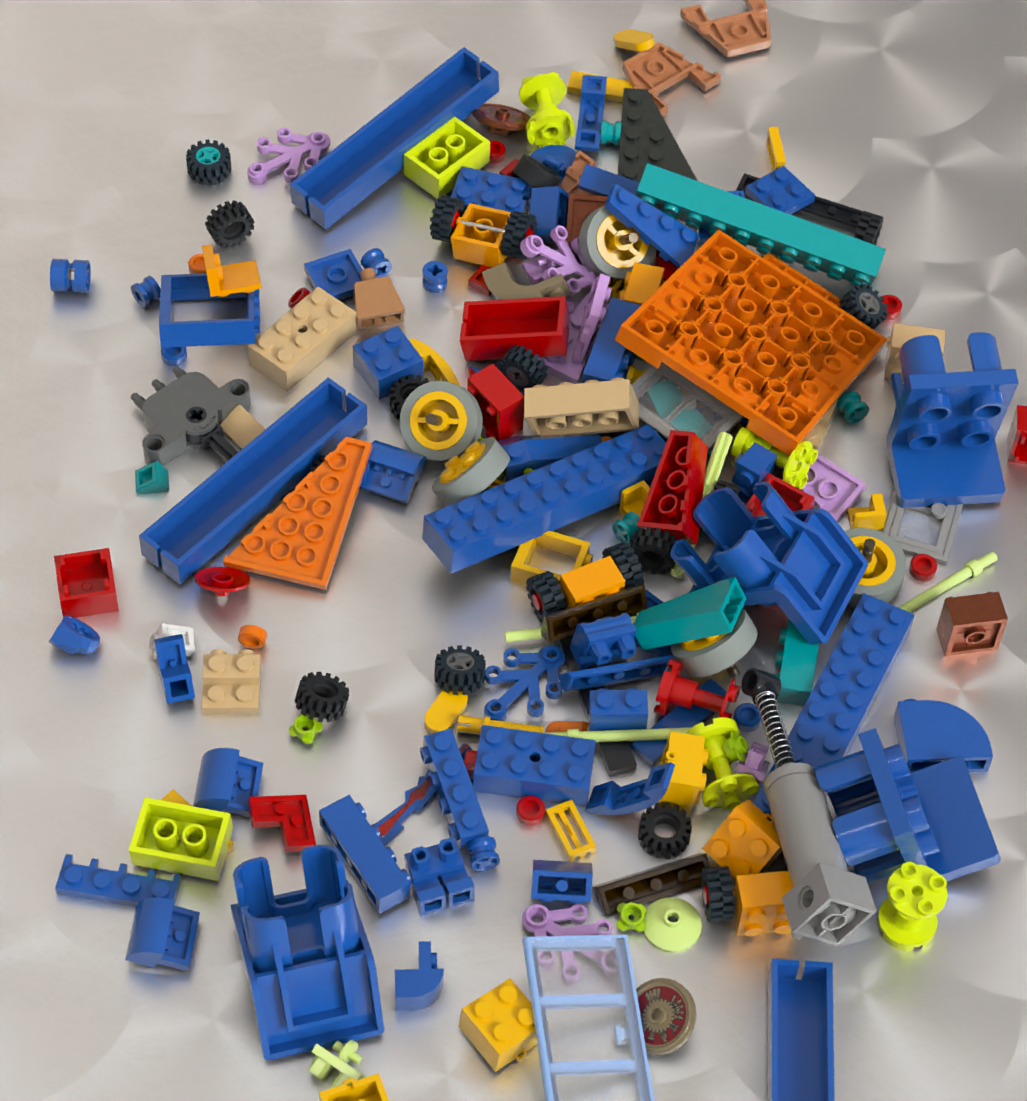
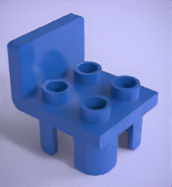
(948, 424)
(777, 558)
(905, 815)
(306, 956)

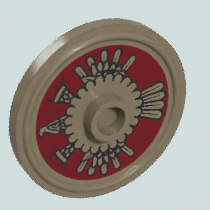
(665, 1015)

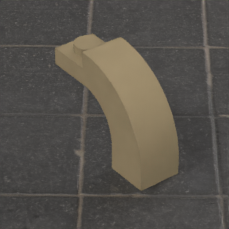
(503, 285)

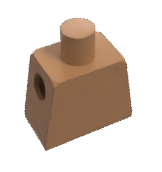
(376, 301)

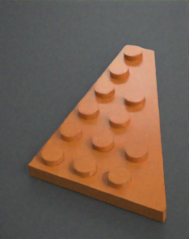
(307, 528)

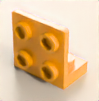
(229, 278)

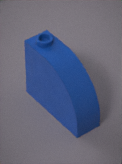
(938, 732)

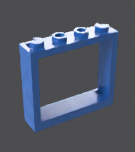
(203, 332)

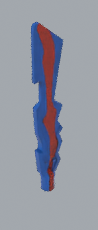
(415, 800)

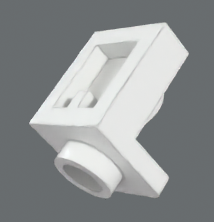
(169, 630)

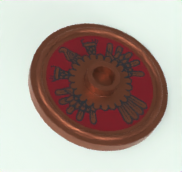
(501, 118)

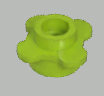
(303, 722)
(736, 747)
(634, 909)

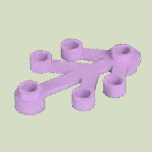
(315, 143)
(534, 245)
(550, 918)

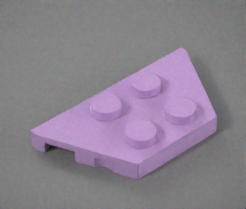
(592, 316)

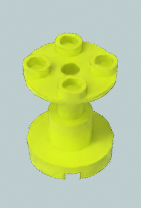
(549, 123)
(795, 466)
(728, 788)
(911, 907)

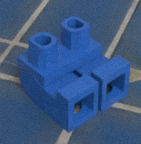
(603, 641)
(438, 875)

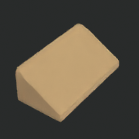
(241, 427)

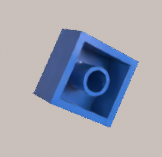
(386, 359)

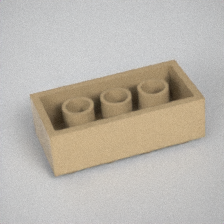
(302, 339)
(582, 408)

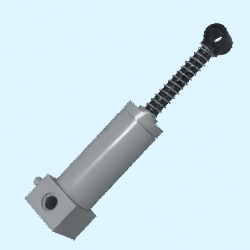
(825, 896)

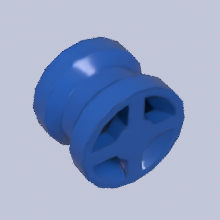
(375, 259)
(434, 276)
(146, 291)
(483, 853)

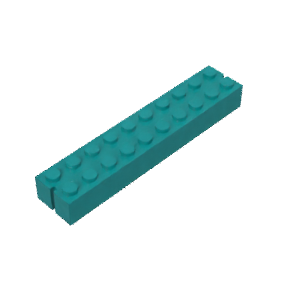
(761, 227)

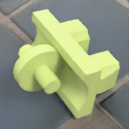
(325, 1060)

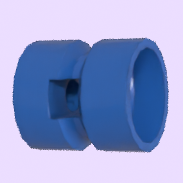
(61, 275)

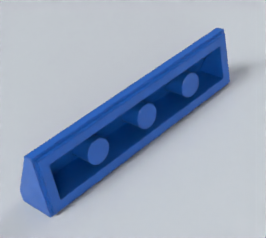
(614, 673)

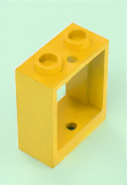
(553, 541)

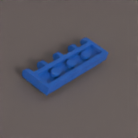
(112, 885)

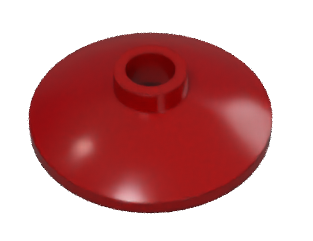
(222, 580)

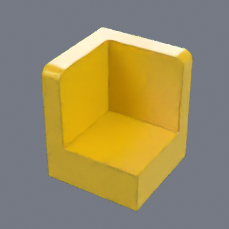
(634, 498)
(869, 517)

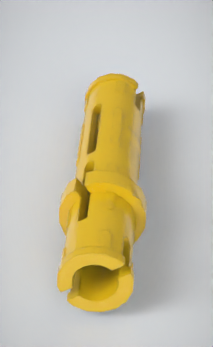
(476, 724)

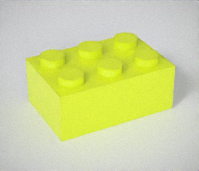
(439, 157)
(181, 839)

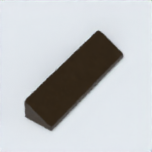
(564, 622)
(652, 883)

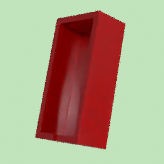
(498, 325)

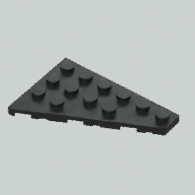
(647, 138)

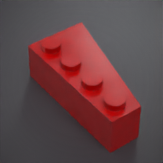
(677, 487)

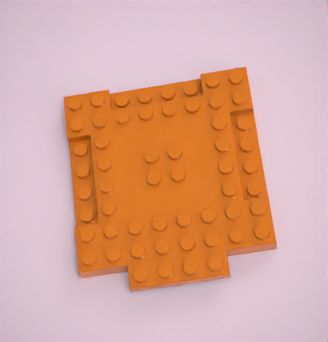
(754, 338)

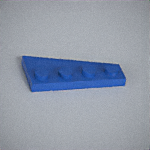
(666, 234)

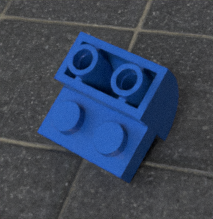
(392, 472)
(227, 781)
(162, 934)

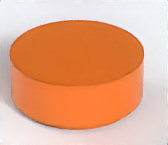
(196, 264)
(252, 636)

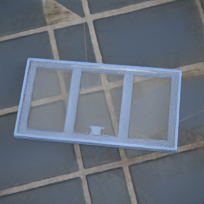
(587, 1018)

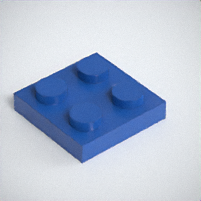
(780, 191)
(335, 273)

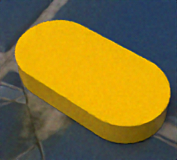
(634, 40)
(445, 711)

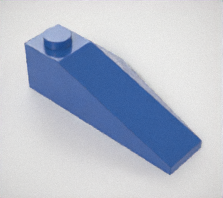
(542, 450)

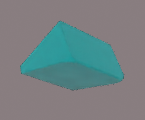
(152, 478)

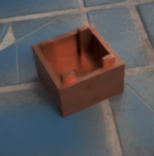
(578, 210)
(971, 623)

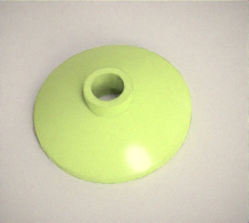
(672, 935)

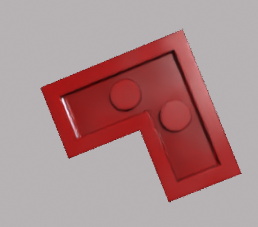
(287, 812)

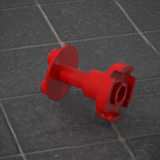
(686, 693)

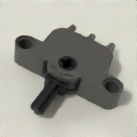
(189, 415)

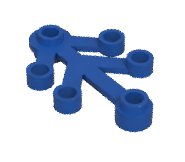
(525, 679)

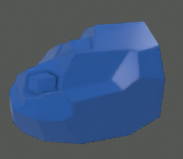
(75, 636)

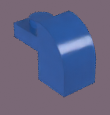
(174, 668)
(419, 987)

